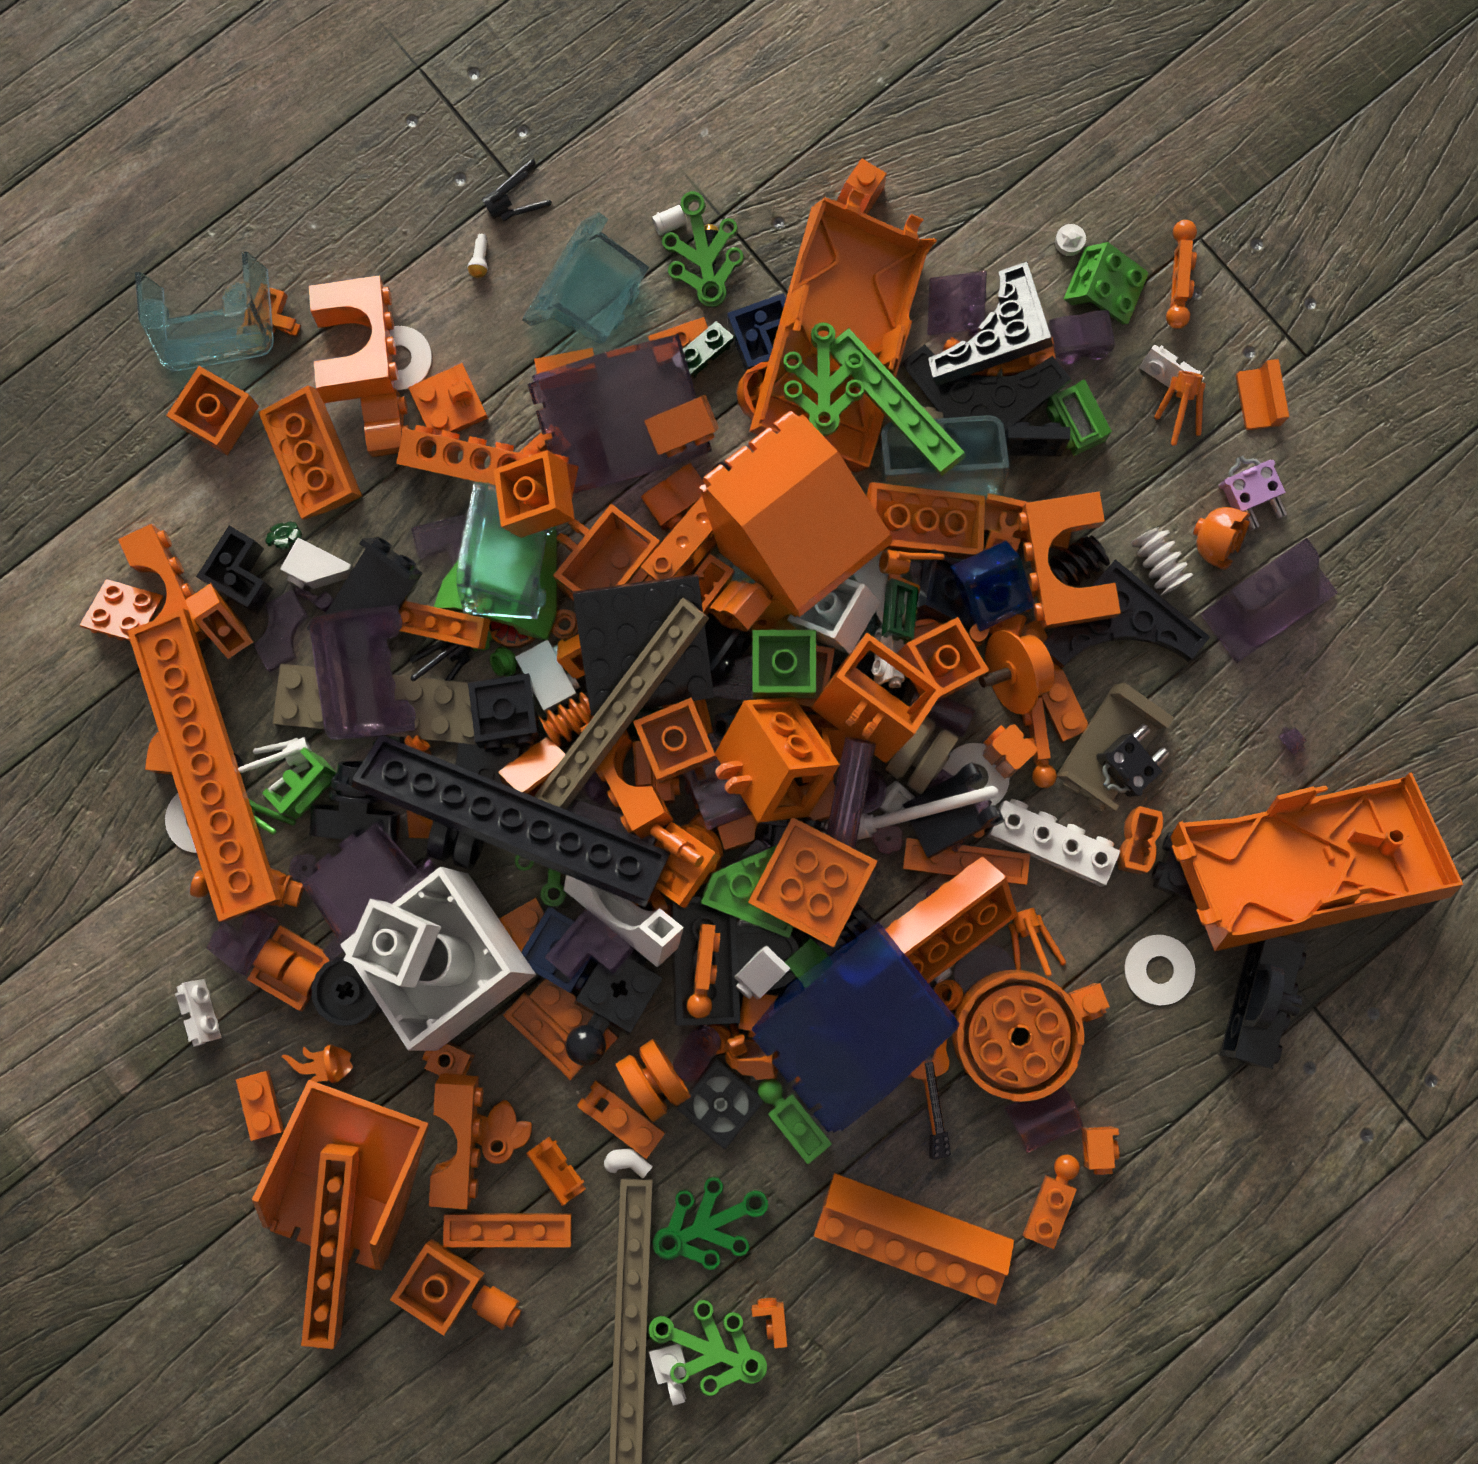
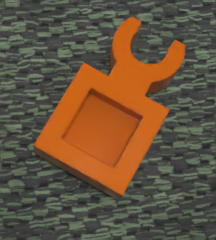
(1004, 534)

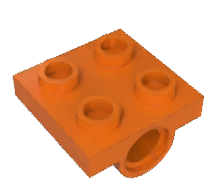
(288, 967)

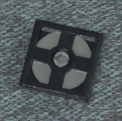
(721, 1104)

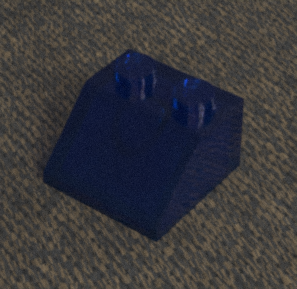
(993, 585)

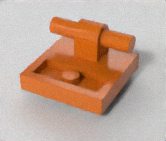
(687, 864)

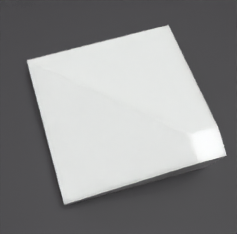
(895, 797)

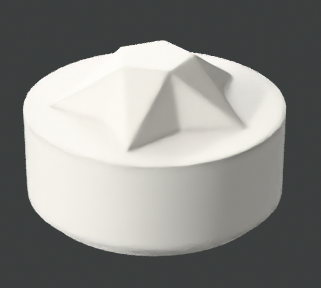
(1070, 240)

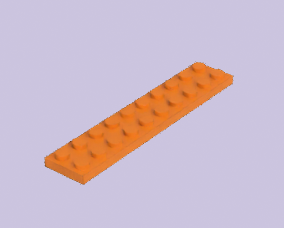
(203, 766)

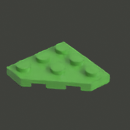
(732, 887)

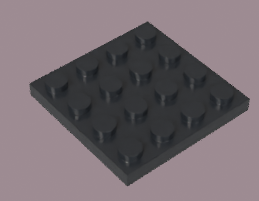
(619, 624)

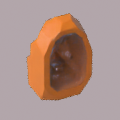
(753, 1062)

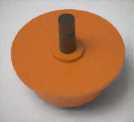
(1017, 670)

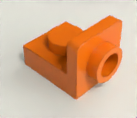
(776, 1326)

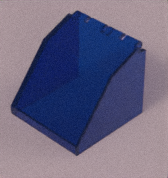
(854, 1027)

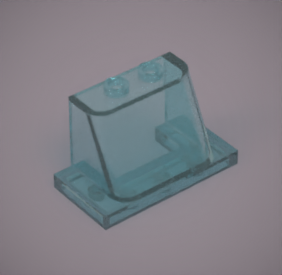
(589, 283)

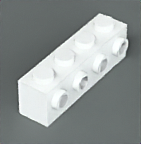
(1054, 843)

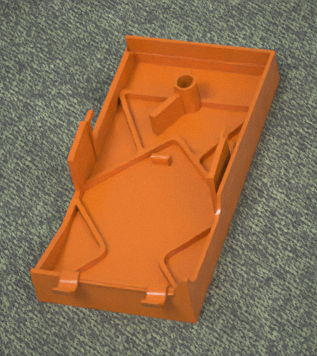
(1314, 862)

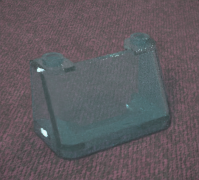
(496, 568)

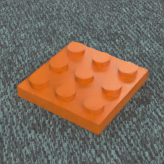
(813, 882)

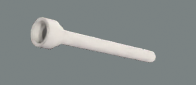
(870, 824)

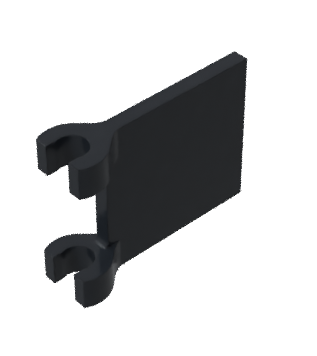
(950, 827)

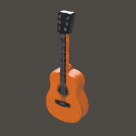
(927, 1071)

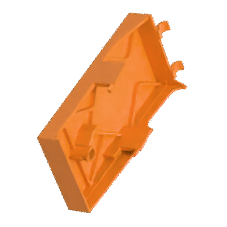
(852, 277)

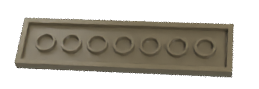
(439, 705)

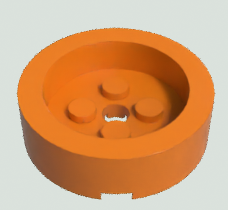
(990, 1016)

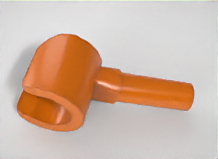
(736, 1044)

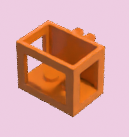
(605, 555)
(867, 709)
(765, 752)

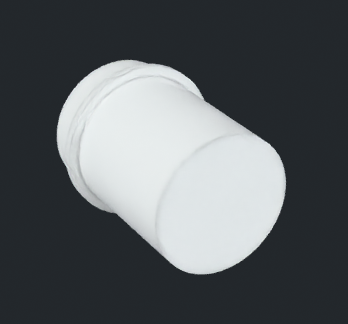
(669, 220)

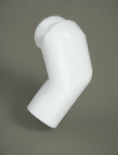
(625, 1159)

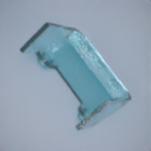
(215, 336)

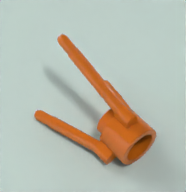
(1187, 386)
(898, 563)
(1029, 924)

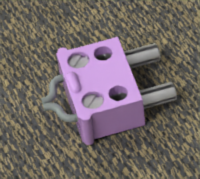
(1253, 488)

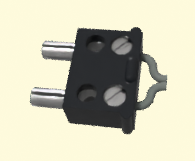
(1130, 763)

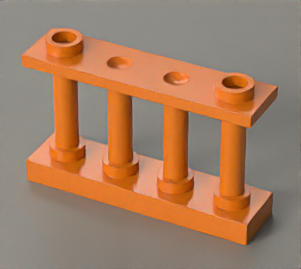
(683, 547)

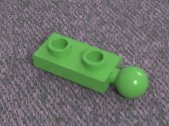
(794, 1121)

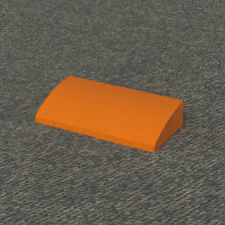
(309, 453)
(930, 519)

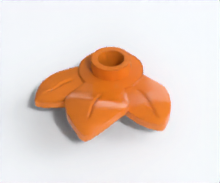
(503, 1128)

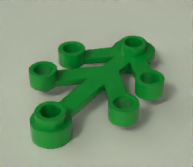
(705, 1226)

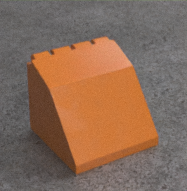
(792, 514)
(385, 1174)

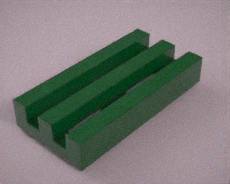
(895, 608)

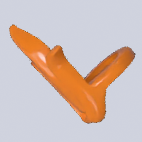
(329, 1064)

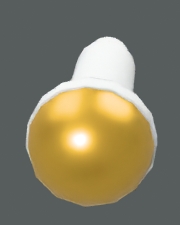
(477, 266)

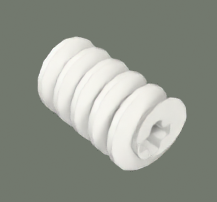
(1161, 559)

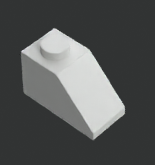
(313, 566)
(760, 973)

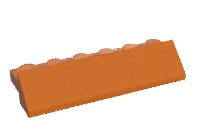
(914, 1238)

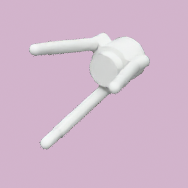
(291, 753)

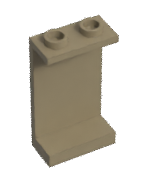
(1118, 715)

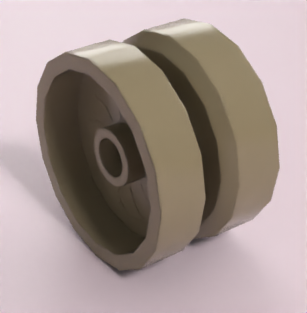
(922, 755)

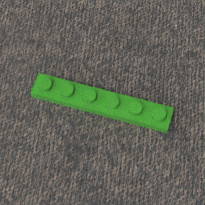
(899, 405)

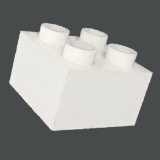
(466, 971)

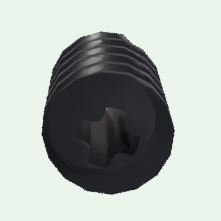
(1078, 560)

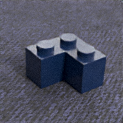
(755, 329)

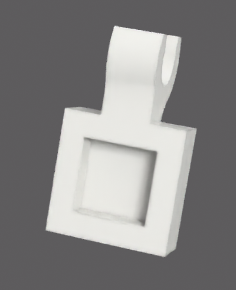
(662, 1361)

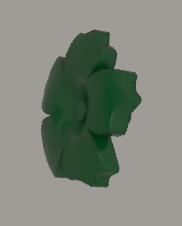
(283, 534)

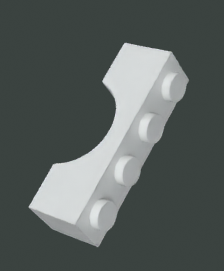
(648, 932)

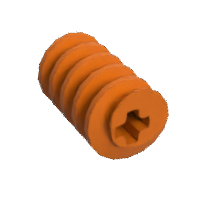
(567, 720)

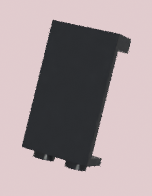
(377, 579)

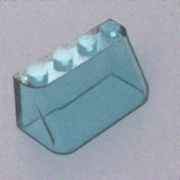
(979, 473)

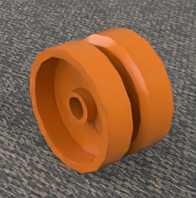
(649, 1082)

